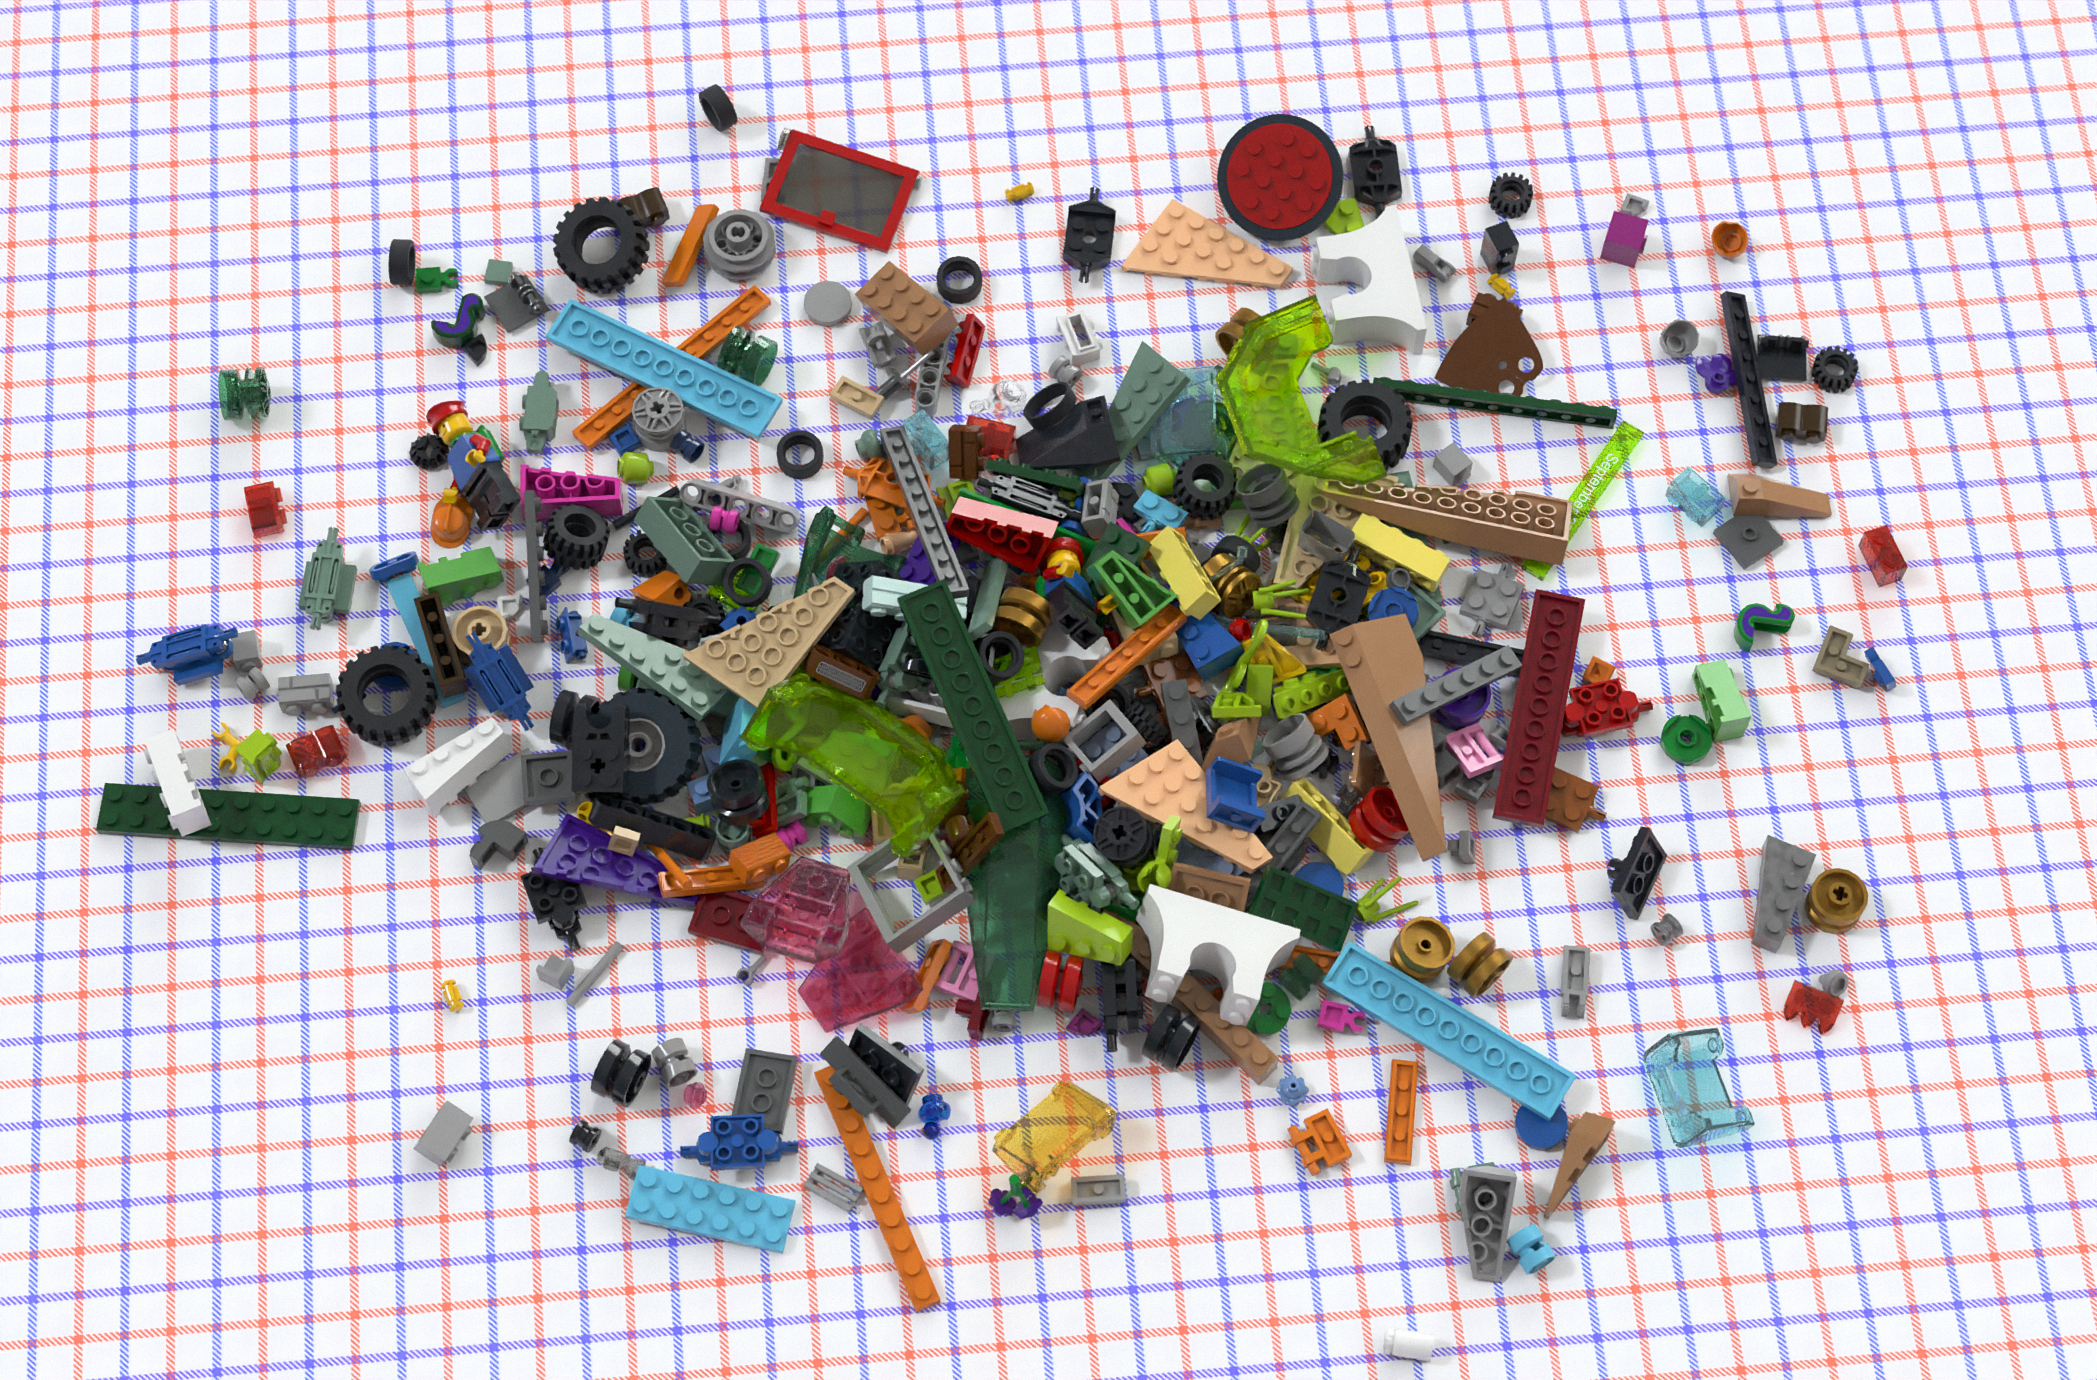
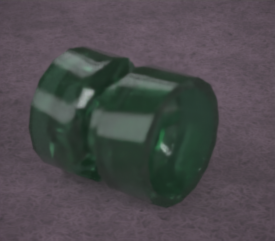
(1301, 976)

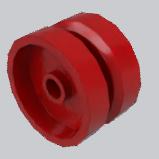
(1378, 820)
(1062, 981)

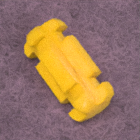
(1019, 192)
(1501, 286)
(452, 995)

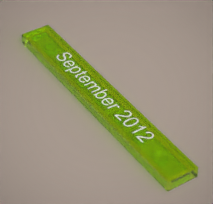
(1594, 485)

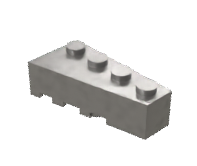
(1781, 882)

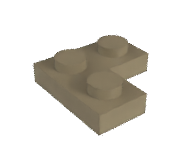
(1835, 663)

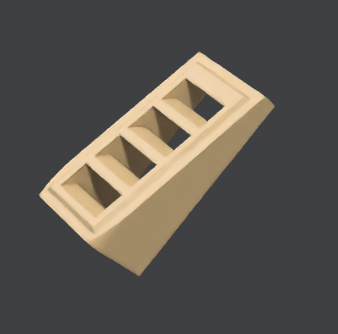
(913, 869)

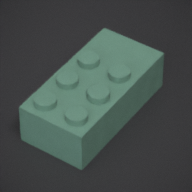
(684, 540)

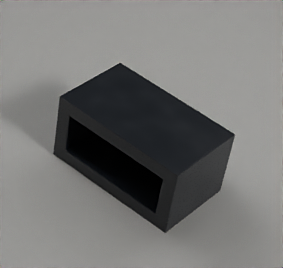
(1499, 248)

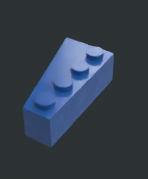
(1208, 644)

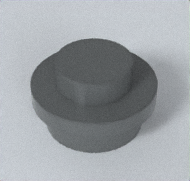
(1398, 577)

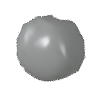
(1679, 338)

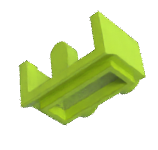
(260, 755)

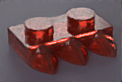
(1813, 1005)

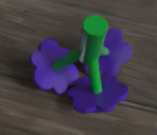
(1004, 1203)

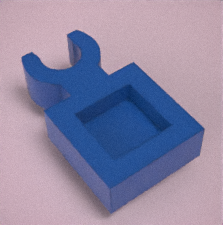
(1882, 674)

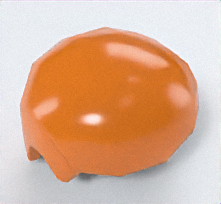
(1729, 239)
(1050, 724)

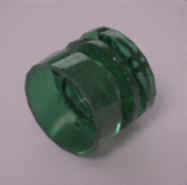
(747, 355)
(239, 393)

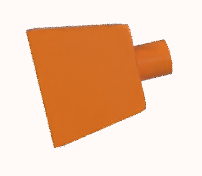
(663, 588)

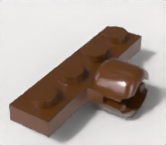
(969, 844)

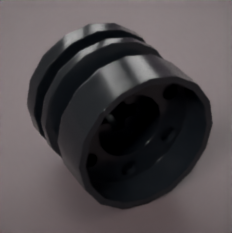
(1128, 850)

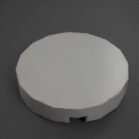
(827, 303)

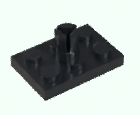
(1637, 872)
(887, 1061)

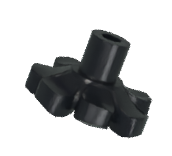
(1327, 765)

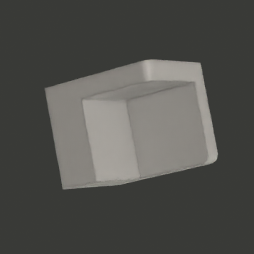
(556, 971)

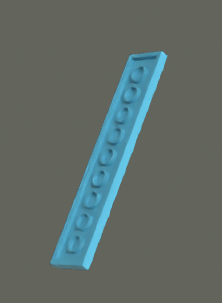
(662, 365)
(1449, 1030)

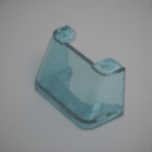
(1190, 421)
(1691, 1088)

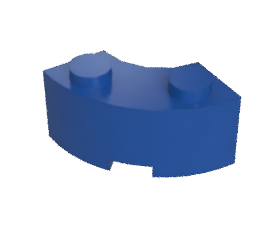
(1082, 808)

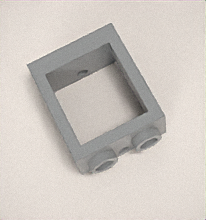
(1117, 754)

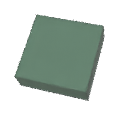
(498, 272)

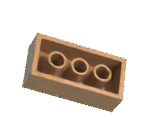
(907, 309)

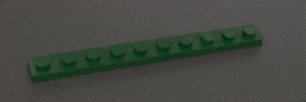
(1503, 403)

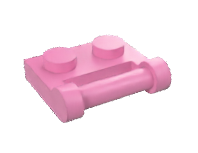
(1469, 755)
(966, 983)

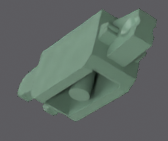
(540, 413)

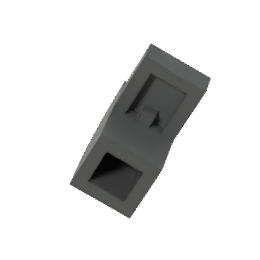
(1446, 764)
(500, 837)

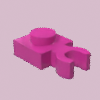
(1335, 1016)

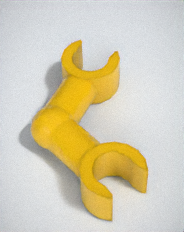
(232, 755)

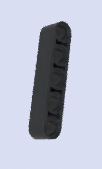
(655, 826)

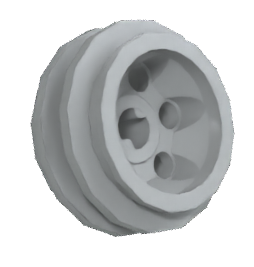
(737, 231)

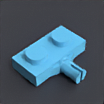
(1158, 512)

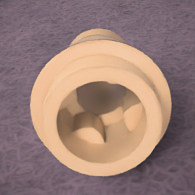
(897, 542)

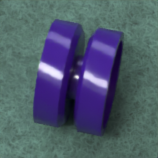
(1466, 710)

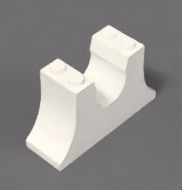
(1381, 266)
(1061, 664)
(1210, 937)

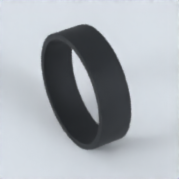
(1057, 413)

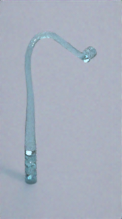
(1277, 629)

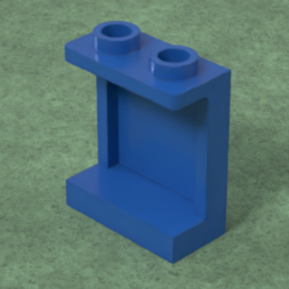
(1233, 795)

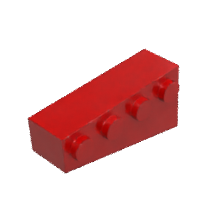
(1002, 532)

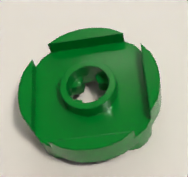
(1684, 752)
(1279, 1010)

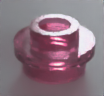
(695, 1095)

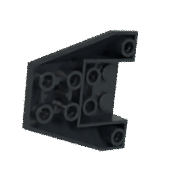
(1076, 441)

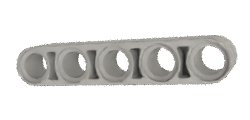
(932, 372)
(751, 501)

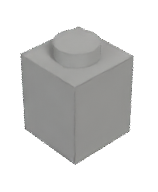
(1453, 464)
(247, 651)

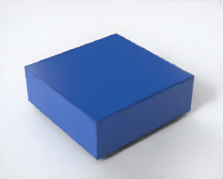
(624, 440)

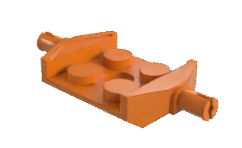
(874, 482)

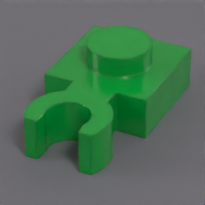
(432, 279)

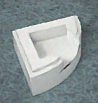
(509, 606)

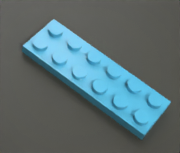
(710, 1209)

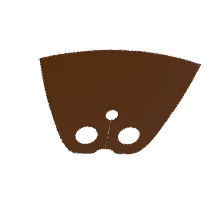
(1491, 338)

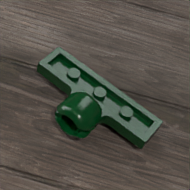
(1045, 478)

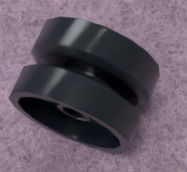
(563, 713)
(738, 792)
(1171, 1037)
(620, 1073)

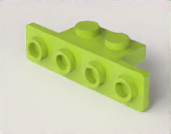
(1309, 691)

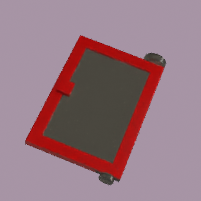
(839, 190)

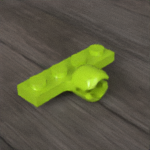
(1160, 871)

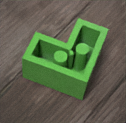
(837, 809)

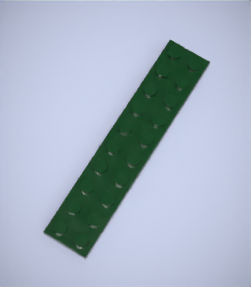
(972, 705)
(235, 817)

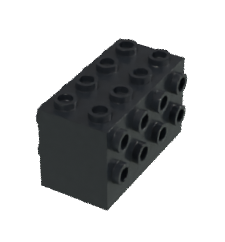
(856, 631)

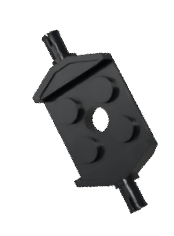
(1370, 186)
(1094, 220)
(1334, 615)

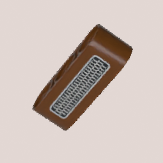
(841, 672)

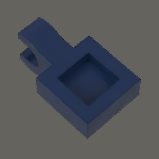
(552, 577)

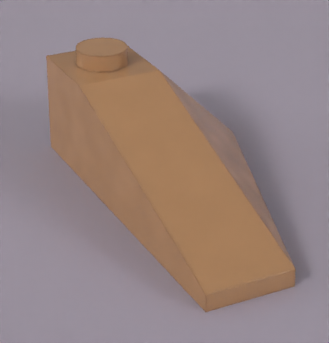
(1772, 498)
(1233, 741)
(1583, 1143)

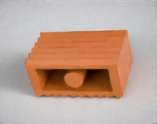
(760, 858)

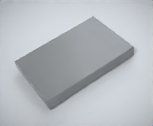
(499, 791)

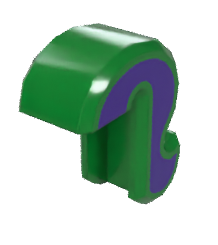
(1761, 618)

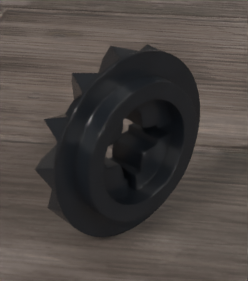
(438, 454)

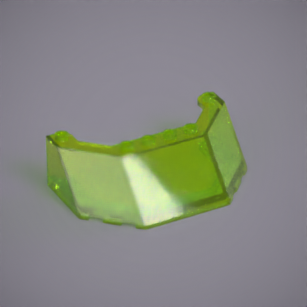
(1269, 407)
(862, 751)

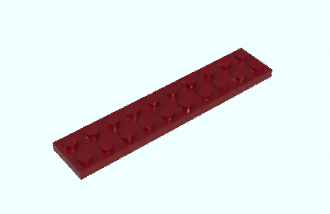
(1538, 709)

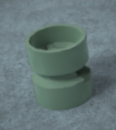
(732, 836)

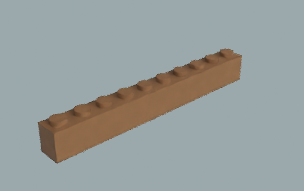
(1196, 1001)

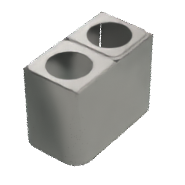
(1325, 528)

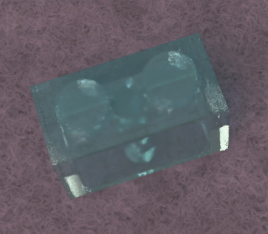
(927, 439)
(1694, 497)

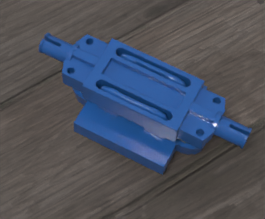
(192, 652)
(499, 680)
(738, 1144)

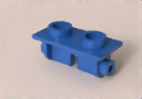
(571, 644)

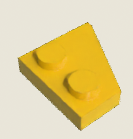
(1273, 653)

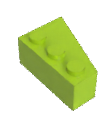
(1086, 933)

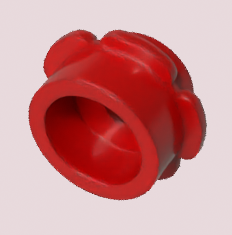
(1240, 629)

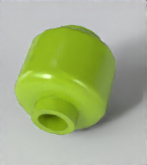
(634, 468)
(1159, 479)

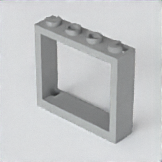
(881, 857)

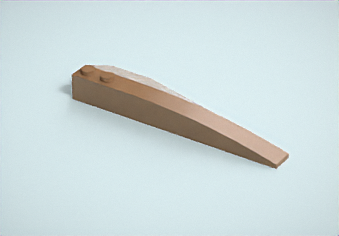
(1498, 522)
(1380, 666)

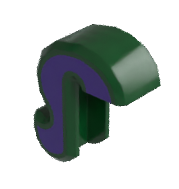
(465, 325)

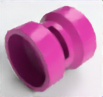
(724, 520)
(793, 835)

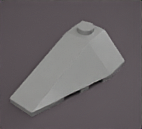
(1486, 1210)

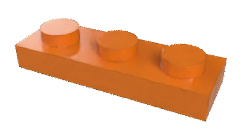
(929, 974)

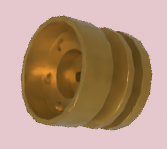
(1232, 587)

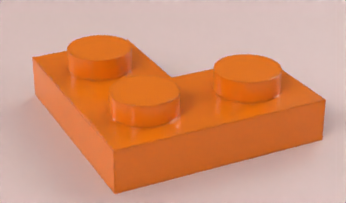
(1341, 717)

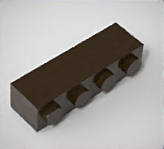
(440, 645)

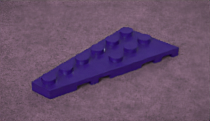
(582, 856)

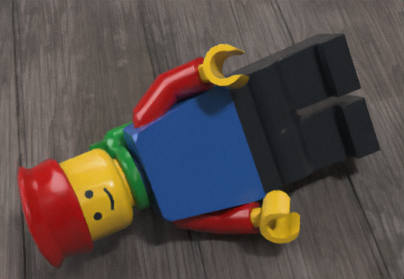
(475, 465)
(1069, 594)

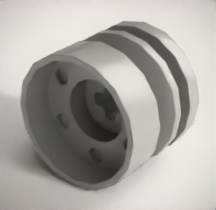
(655, 429)
(1294, 746)

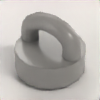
(1834, 982)

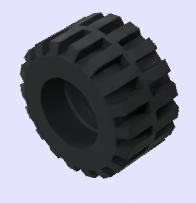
(1210, 469)
(576, 536)

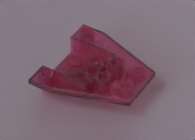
(861, 980)

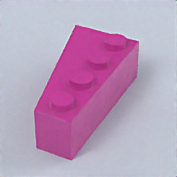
(567, 488)

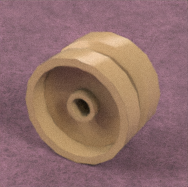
(487, 624)

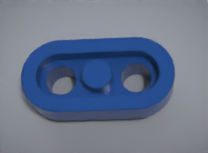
(402, 563)

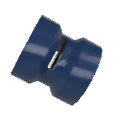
(687, 446)

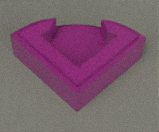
(1084, 1024)

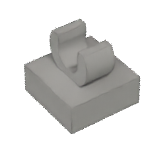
(1463, 847)

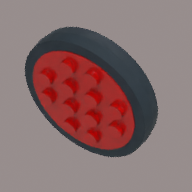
(1280, 177)

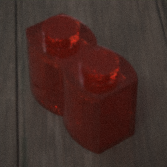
(264, 509)
(316, 751)

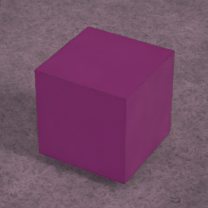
(1624, 239)

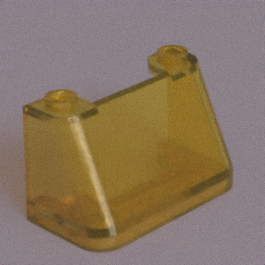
(1053, 1133)

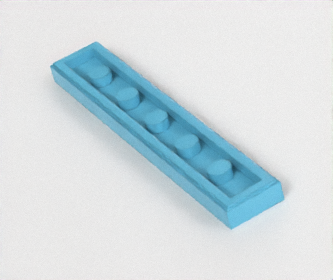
(403, 593)

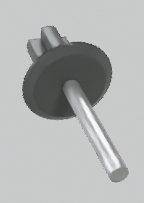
(897, 381)

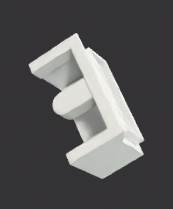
(1079, 354)

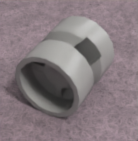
(673, 1060)

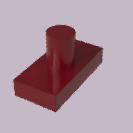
(978, 1017)

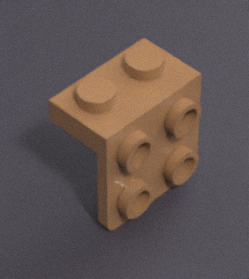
(1366, 770)

